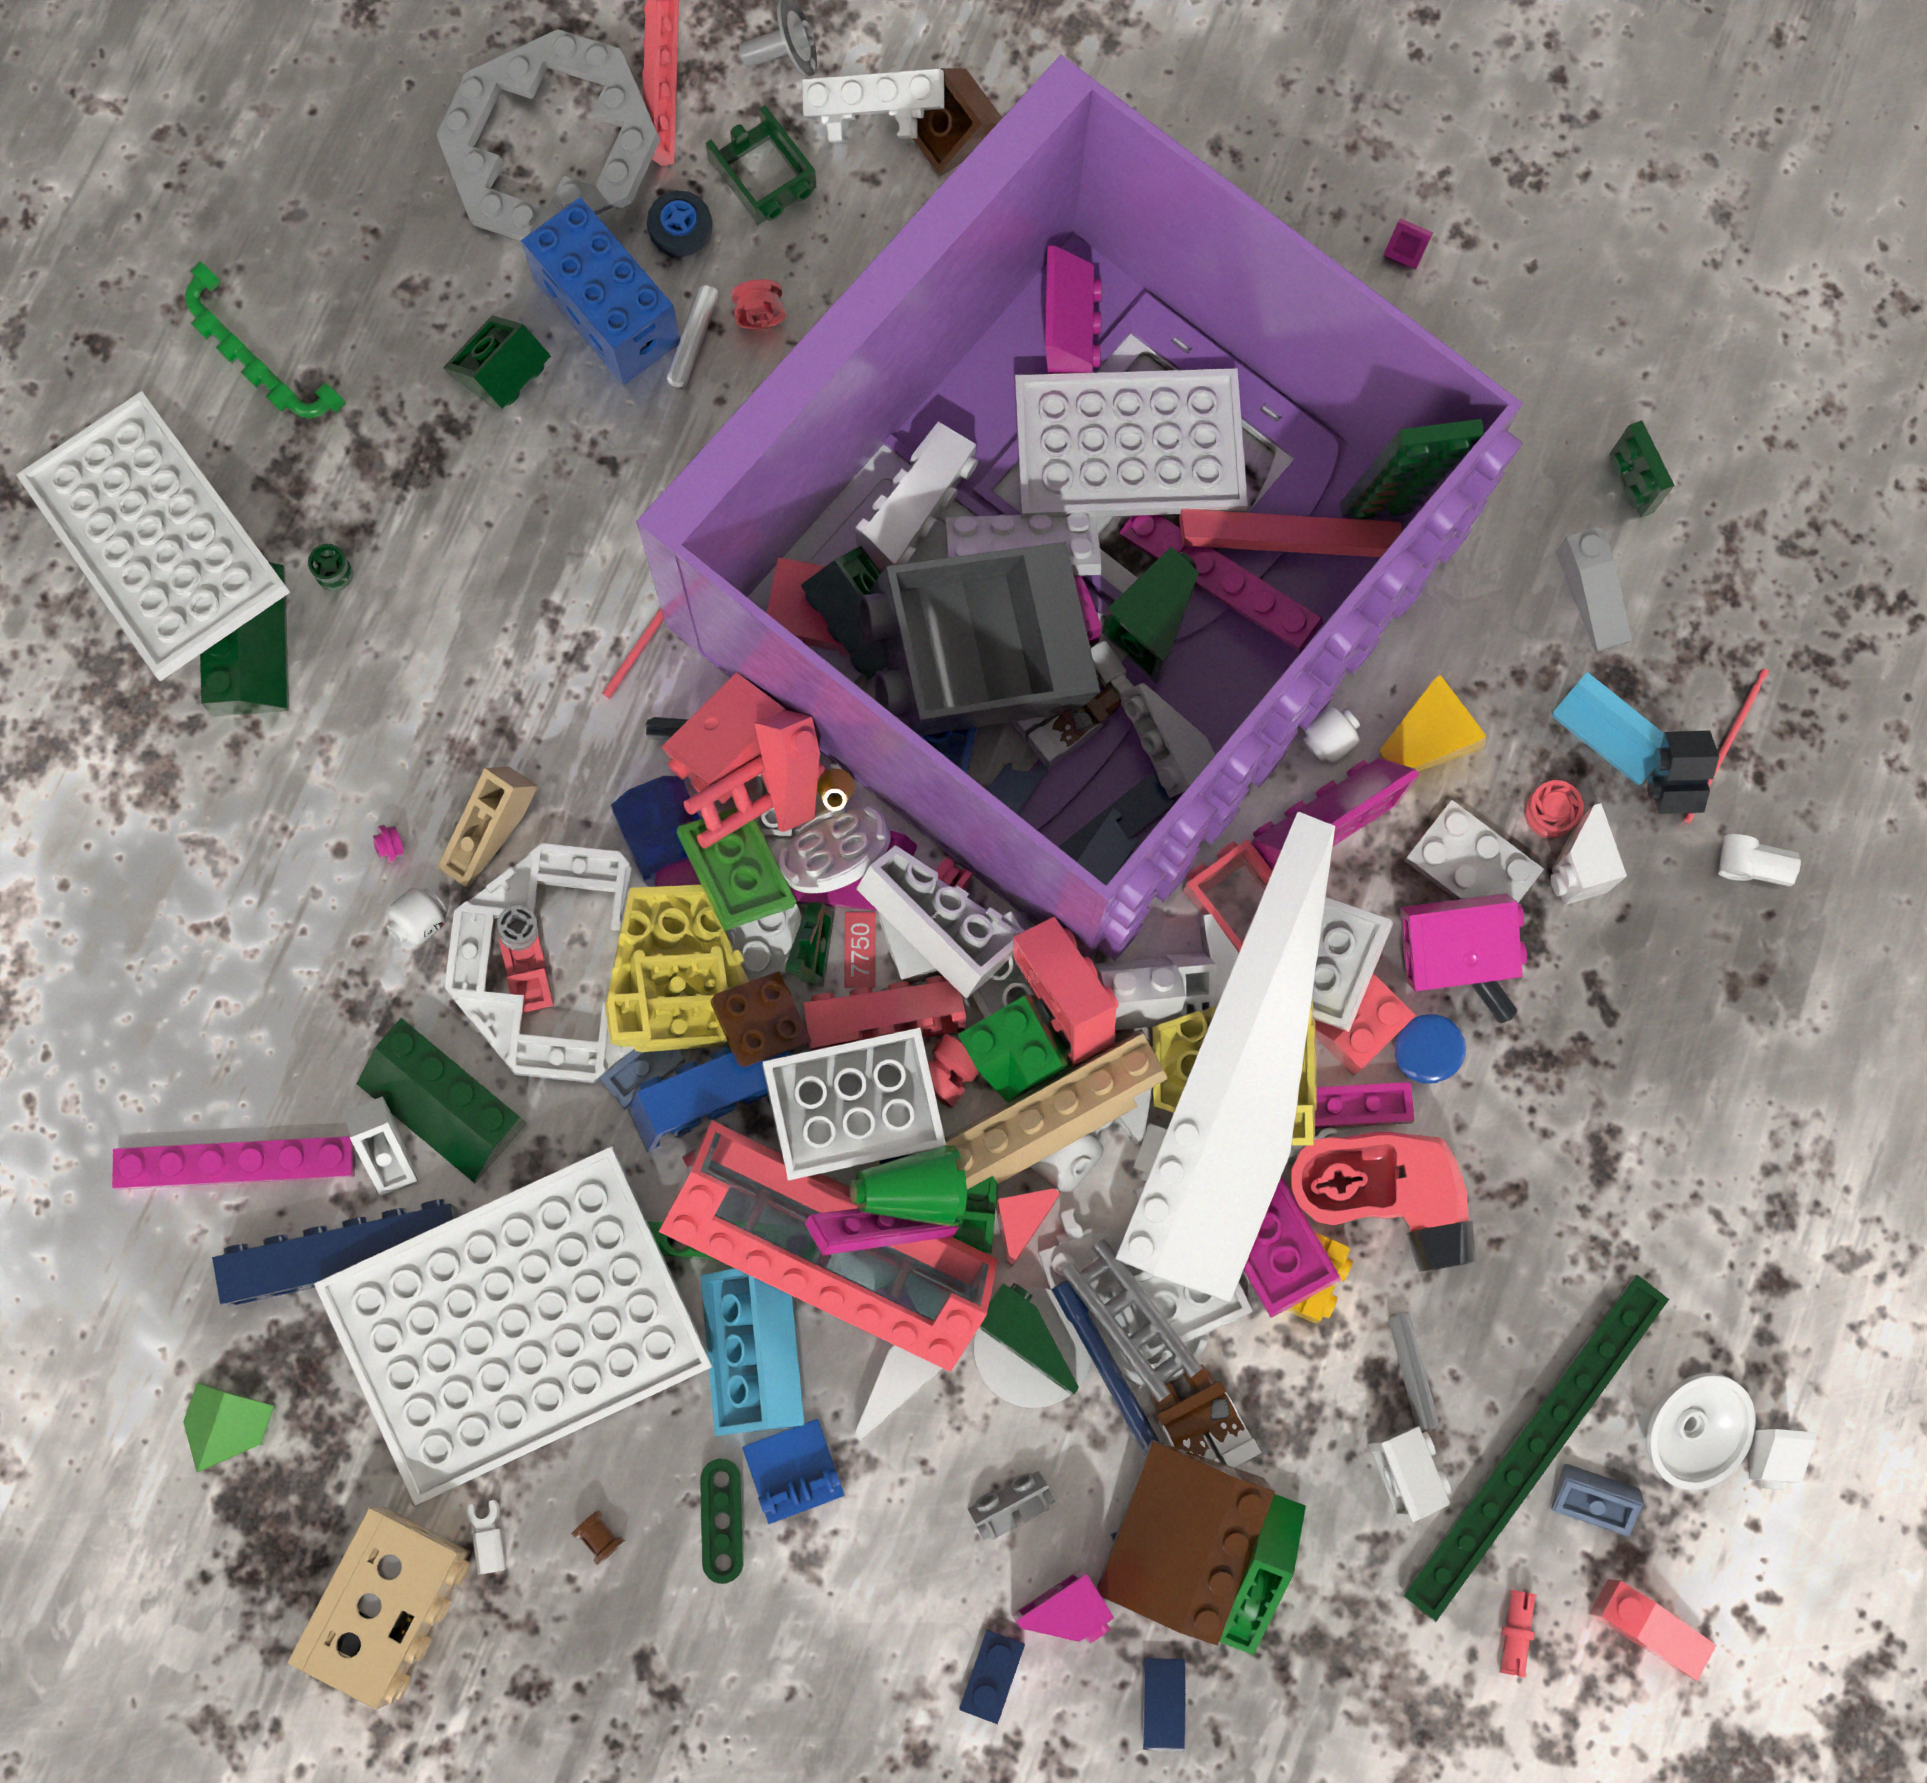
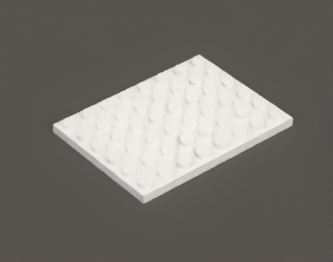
(513, 1325)

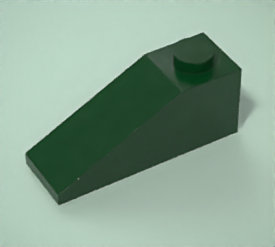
(1021, 1329)

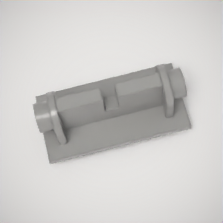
(994, 1511)

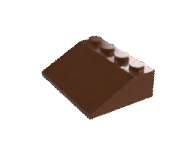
(1185, 1541)

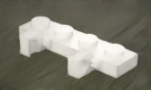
(897, 93)
(1077, 1246)

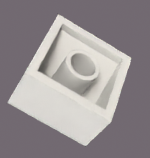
(1588, 860)
(1145, 989)
(1410, 1474)

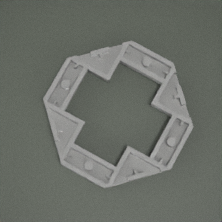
(521, 74)

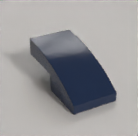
(1163, 1704)

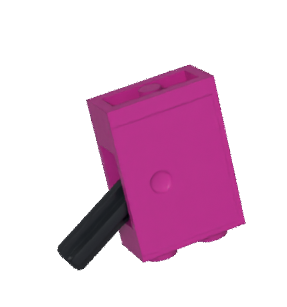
(1464, 945)

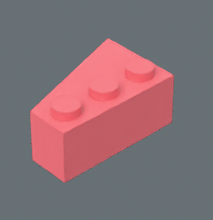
(1068, 988)

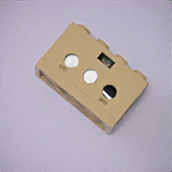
(384, 1587)

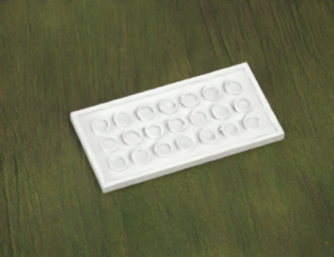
(152, 535)

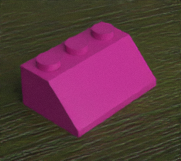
(1071, 314)
(1067, 1611)

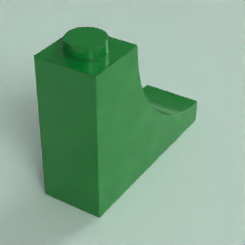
(1266, 1575)

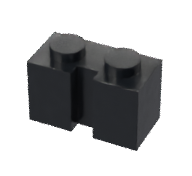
(1683, 772)

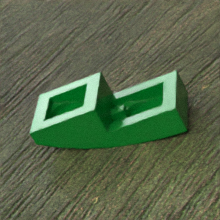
(978, 1221)

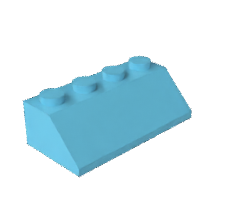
(751, 1354)

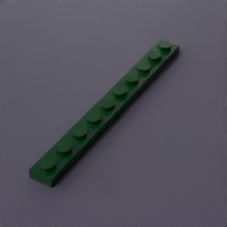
(1534, 1448)

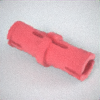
(1518, 1633)

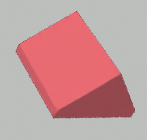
(1020, 1219)

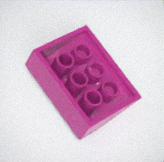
(1347, 805)

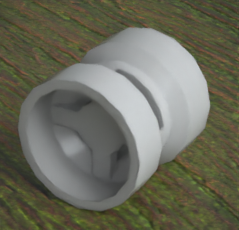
(520, 934)

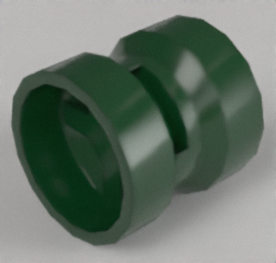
(324, 561)

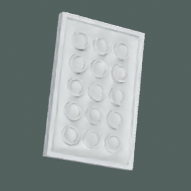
(1130, 443)

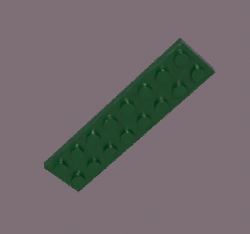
(1410, 468)

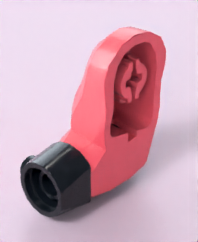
(1387, 1179)

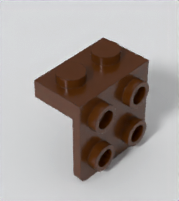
(760, 1020)

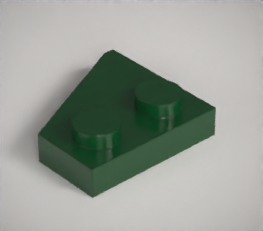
(811, 945)

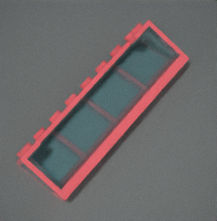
(754, 1219)

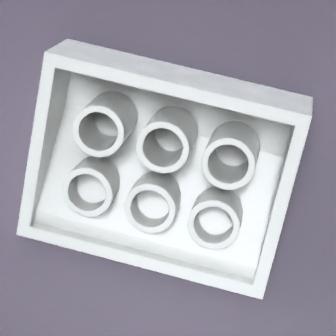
(853, 1104)

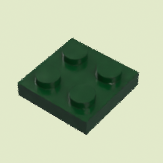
(1641, 469)

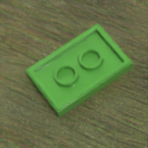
(737, 873)

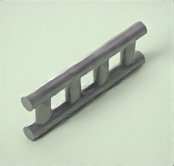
(1130, 1345)

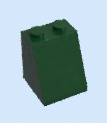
(1151, 611)

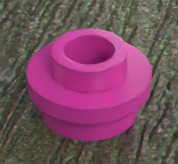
(388, 843)

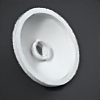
(1701, 1431)

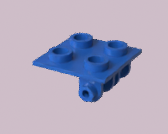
(793, 1471)

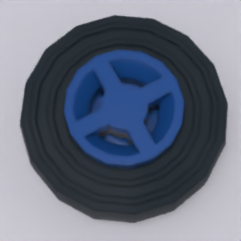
(682, 210)

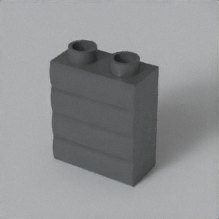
(980, 639)

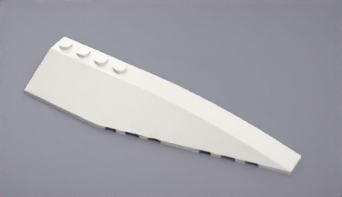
(1242, 1091)

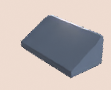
(1597, 1500)

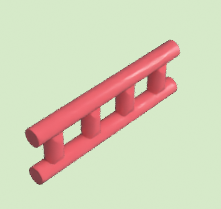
(746, 811)

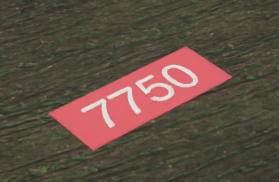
(859, 949)

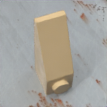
(486, 822)

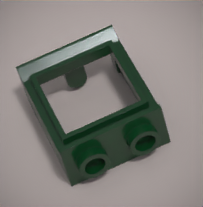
(744, 142)

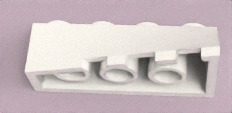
(917, 497)
(939, 920)

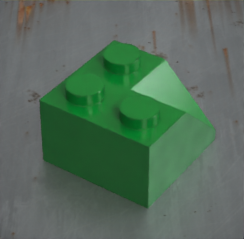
(1016, 1048)

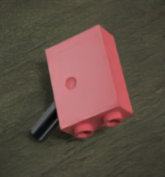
(717, 736)

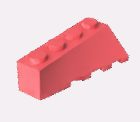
(867, 1014)

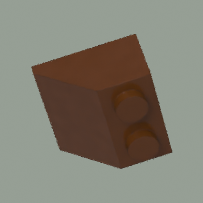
(954, 132)

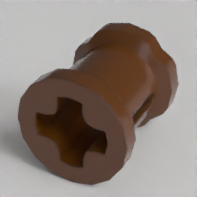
(598, 1537)

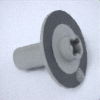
(792, 38)

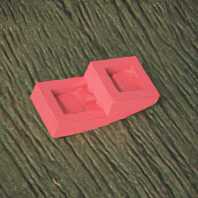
(528, 975)

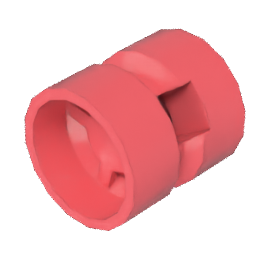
(950, 1070)

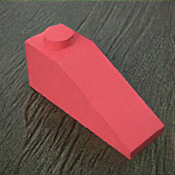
(791, 766)
(1652, 1628)

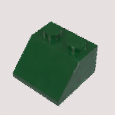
(498, 361)

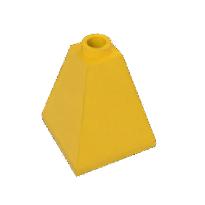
(1434, 731)

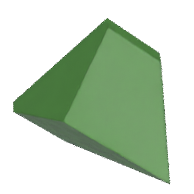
(223, 1425)

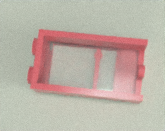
(1230, 889)

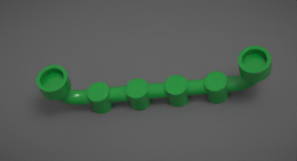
(254, 368)

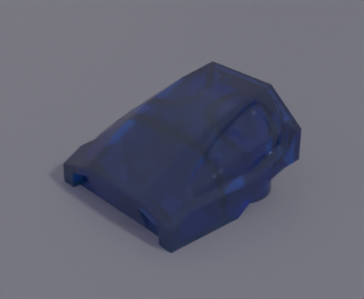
(650, 820)

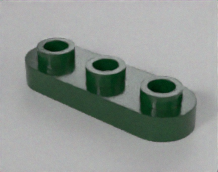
(714, 1539)

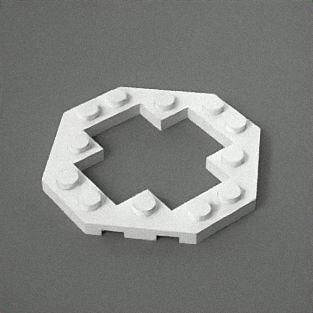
(500, 1014)

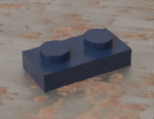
(992, 1676)

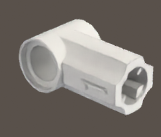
(1747, 860)

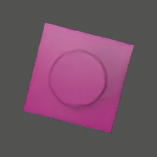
(1408, 243)

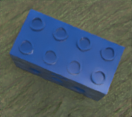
(601, 291)

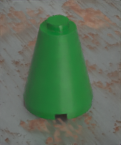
(914, 1188)

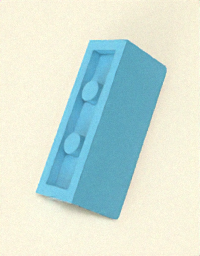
(1610, 728)

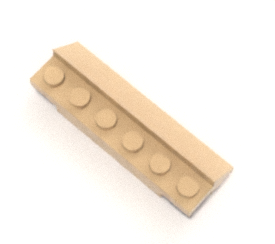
(1057, 1111)

